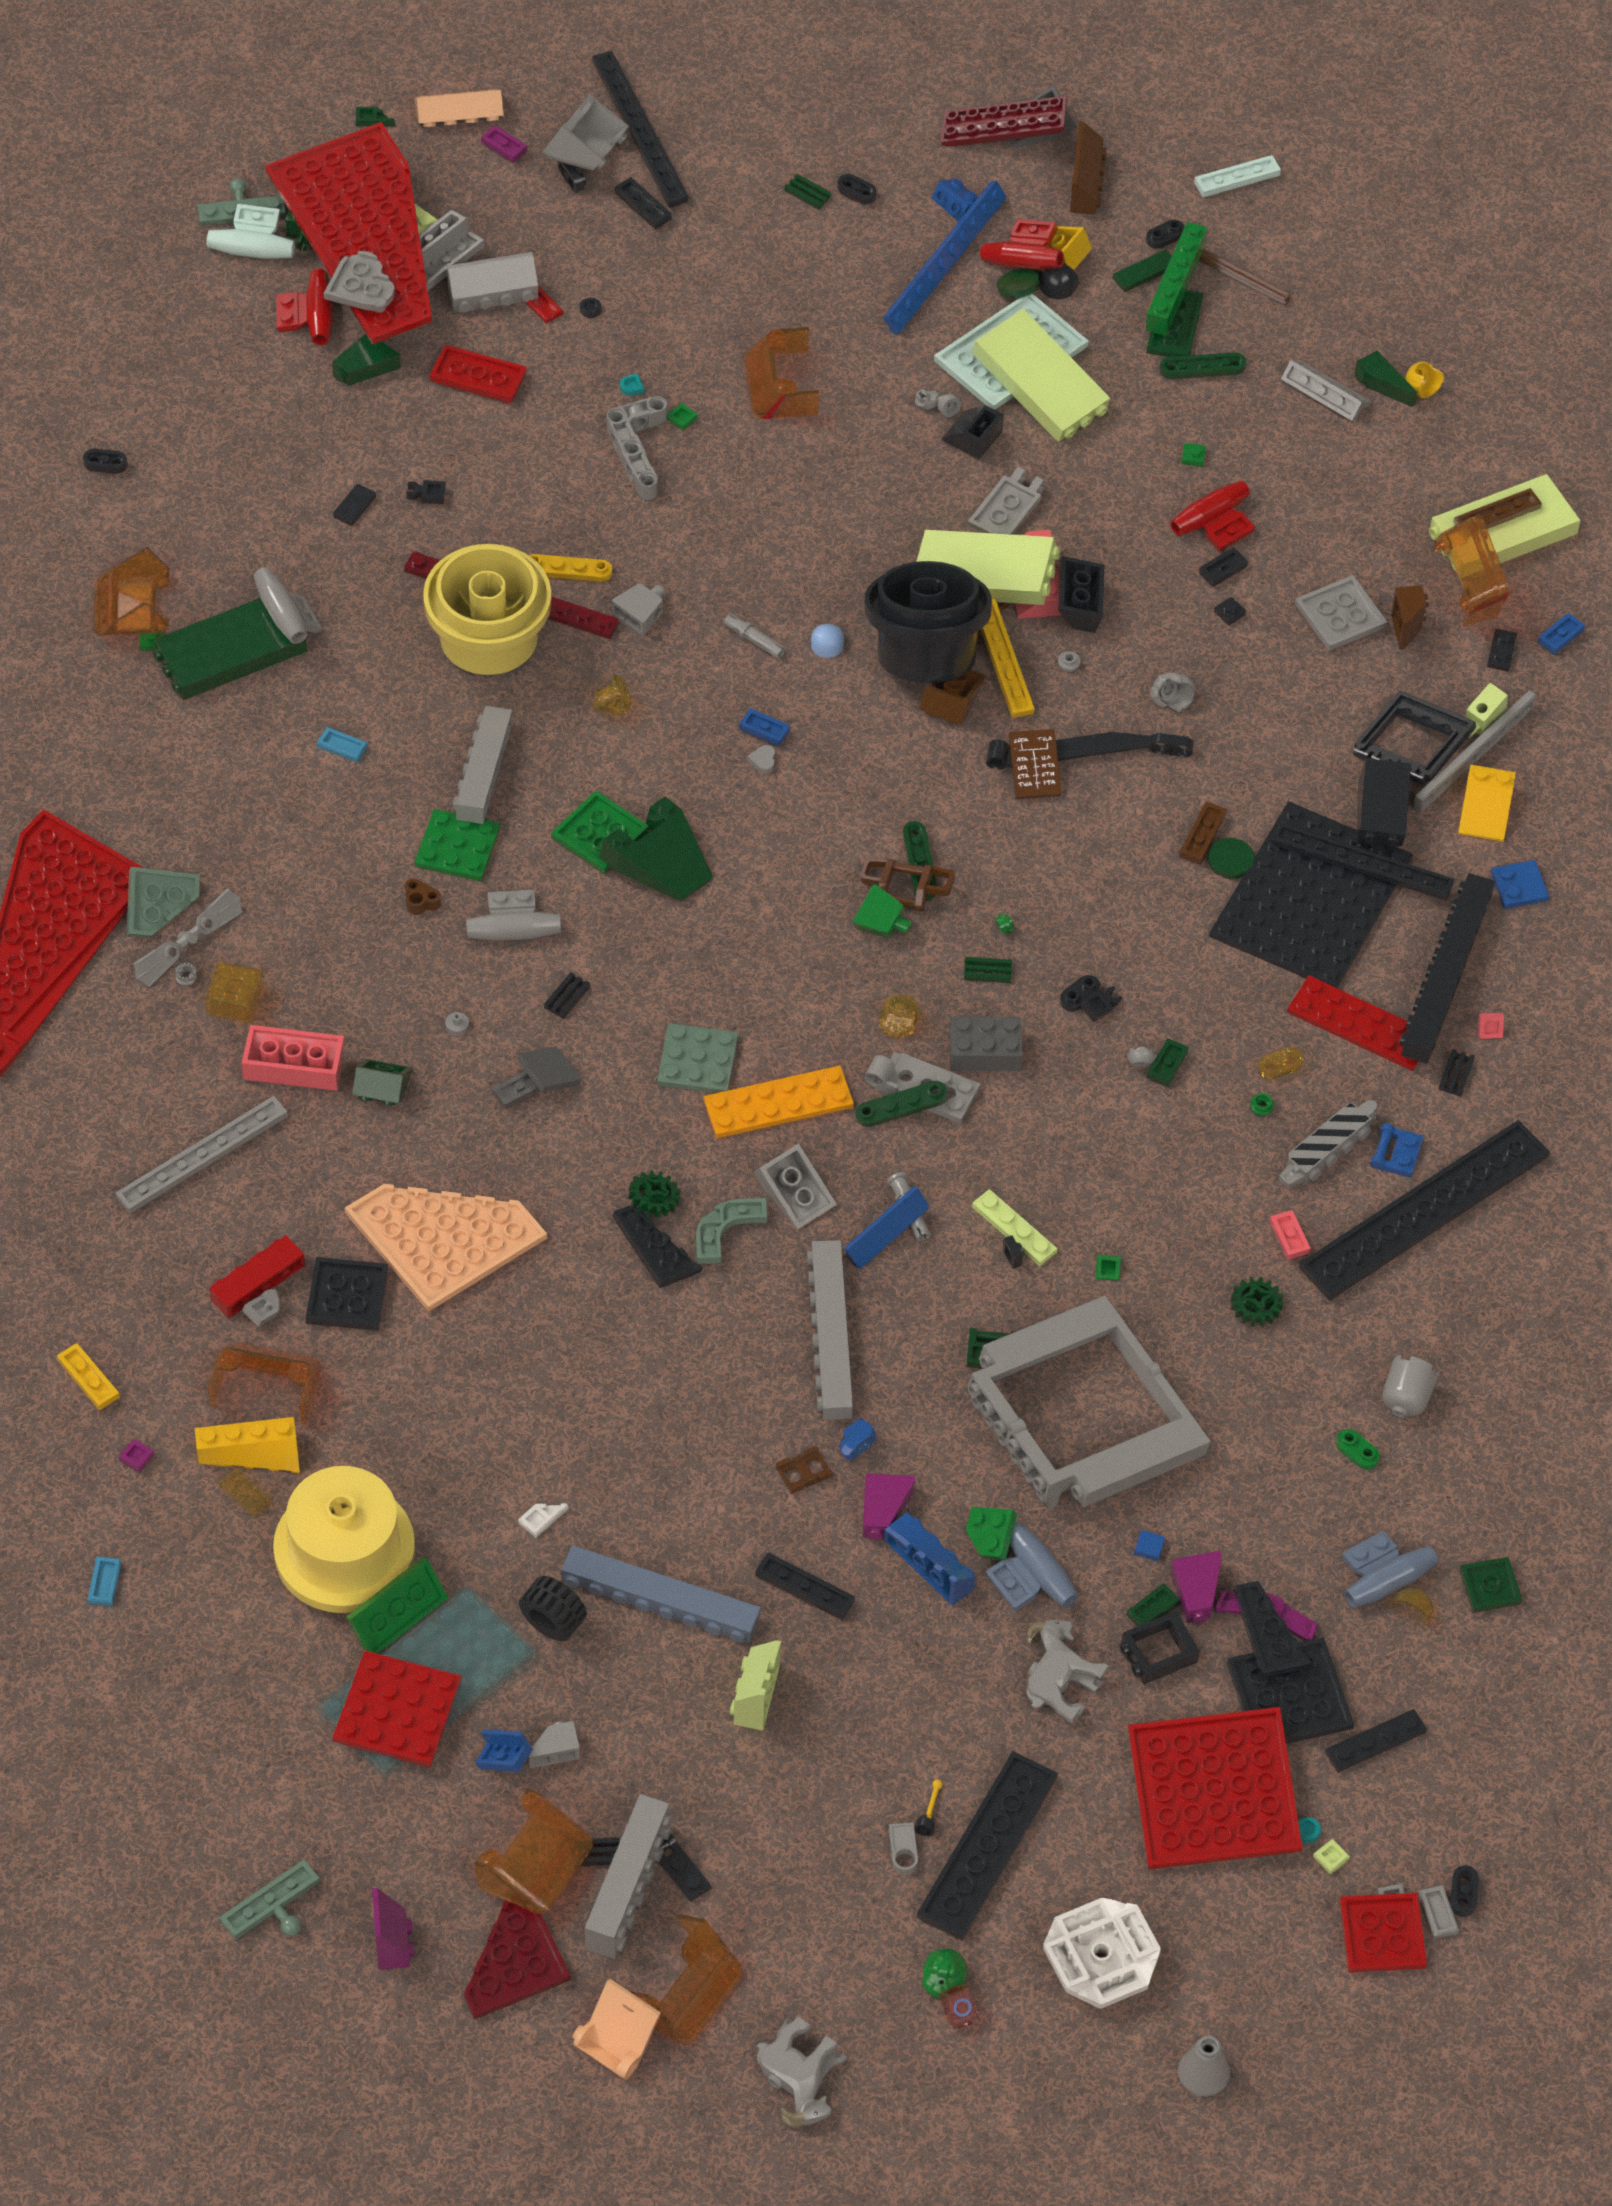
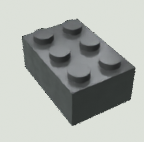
(985, 1043)

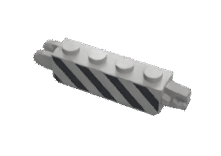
(1328, 1143)

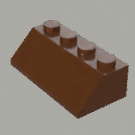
(1087, 171)

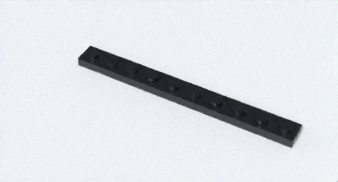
(640, 129)

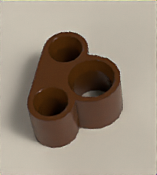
(419, 891)

